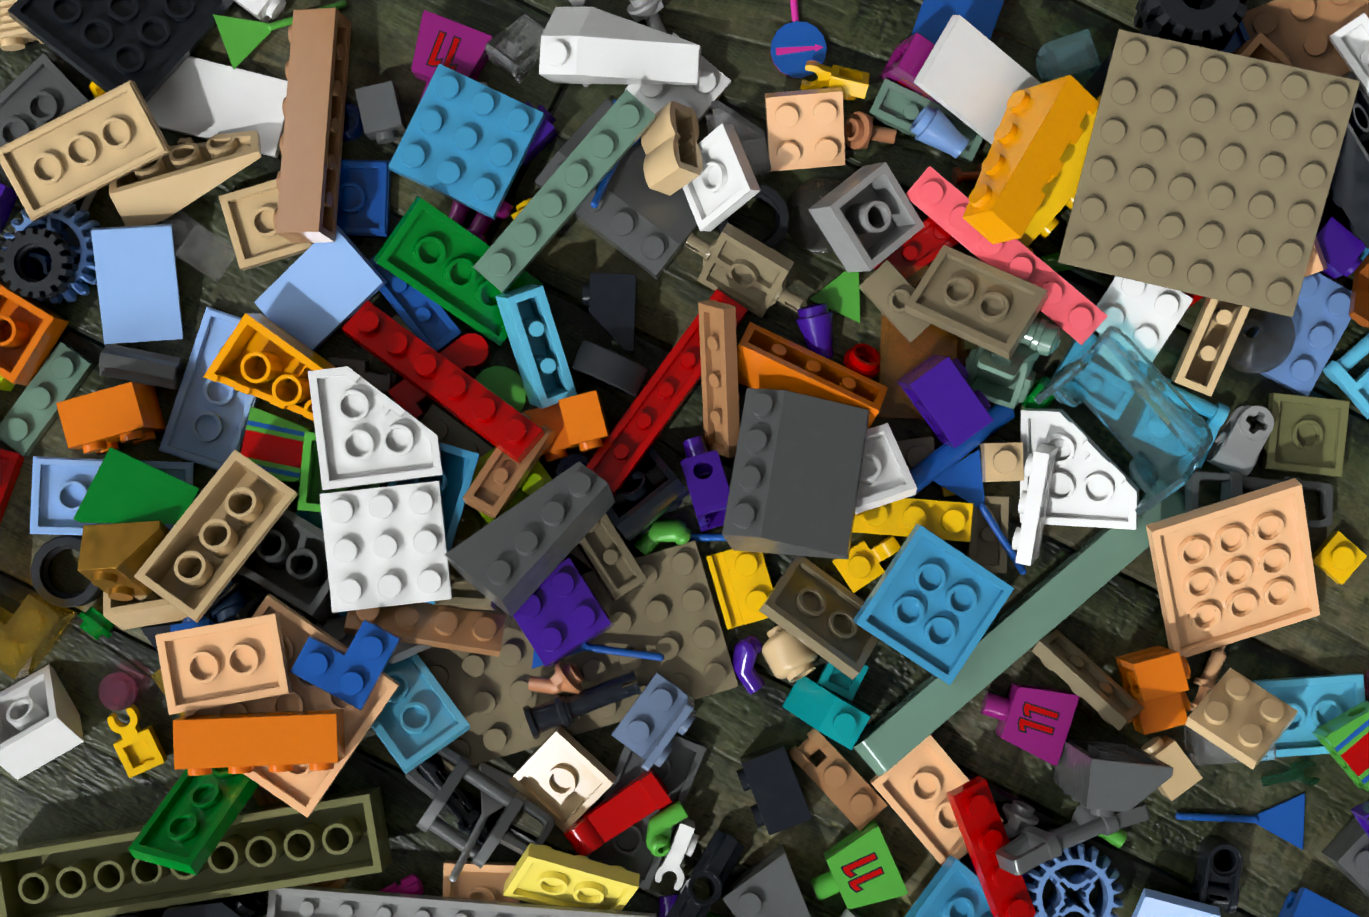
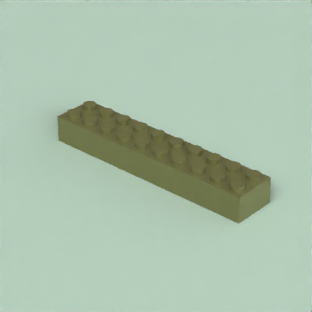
(259, 852)

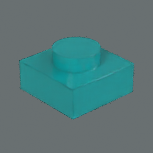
(839, 682)

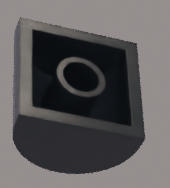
(646, 496)

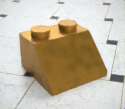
(116, 552)

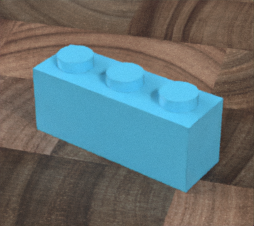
(536, 345)

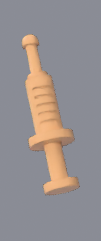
(1209, 675)

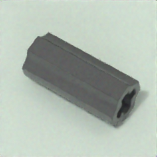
(141, 366)

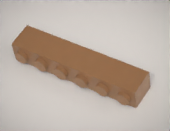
(313, 126)

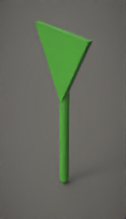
(244, 35)
(842, 295)

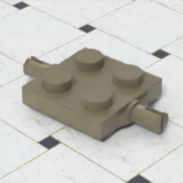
(745, 270)

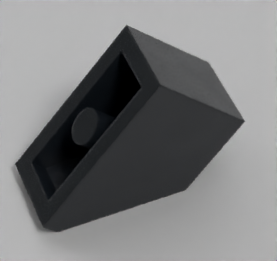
(613, 305)

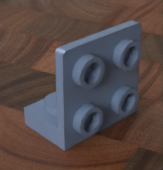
(655, 719)

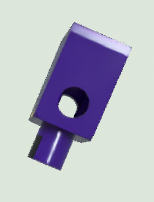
(708, 494)

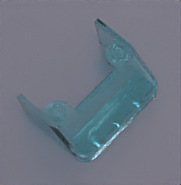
(1138, 409)

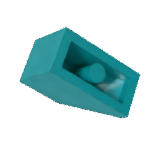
(826, 711)

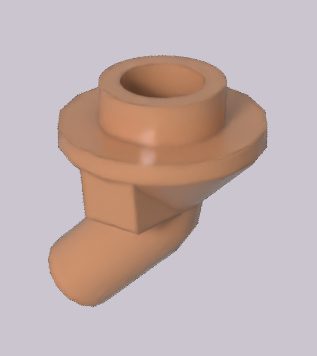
(860, 130)
(565, 679)

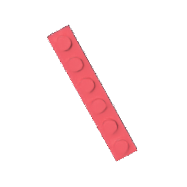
(1064, 303)

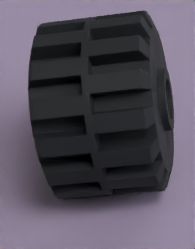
(1191, 21)

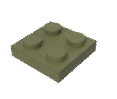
(1306, 435)

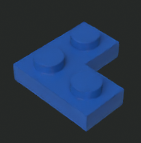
(349, 674)

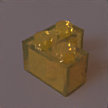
(29, 634)

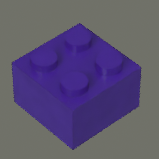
(946, 399)
(562, 614)

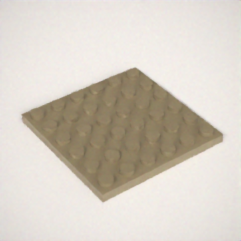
(1207, 172)

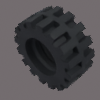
(15, 263)

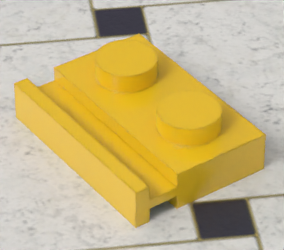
(740, 585)

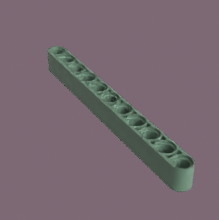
(1010, 637)

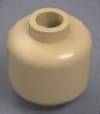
(788, 655)

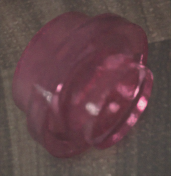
(118, 691)

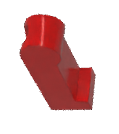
(465, 353)
(618, 812)

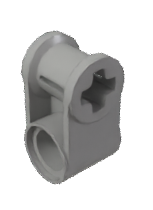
(1237, 444)

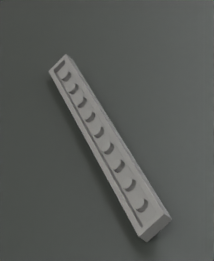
(337, 902)

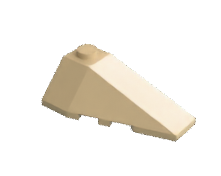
(182, 176)

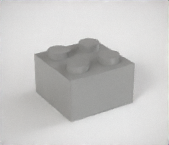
(866, 217)

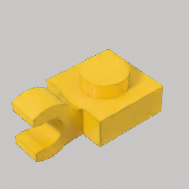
(852, 81)
(864, 562)

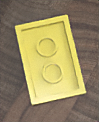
(569, 880)

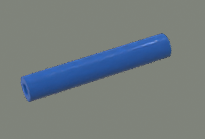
(947, 456)

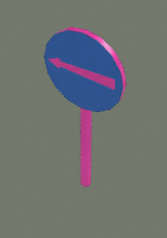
(796, 45)

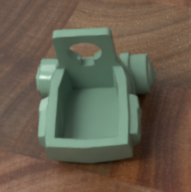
(1011, 380)

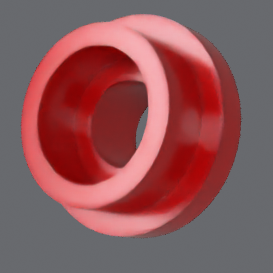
(863, 360)

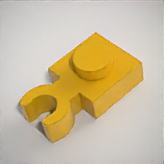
(138, 747)

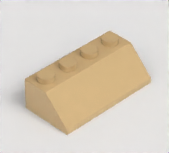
(215, 535)

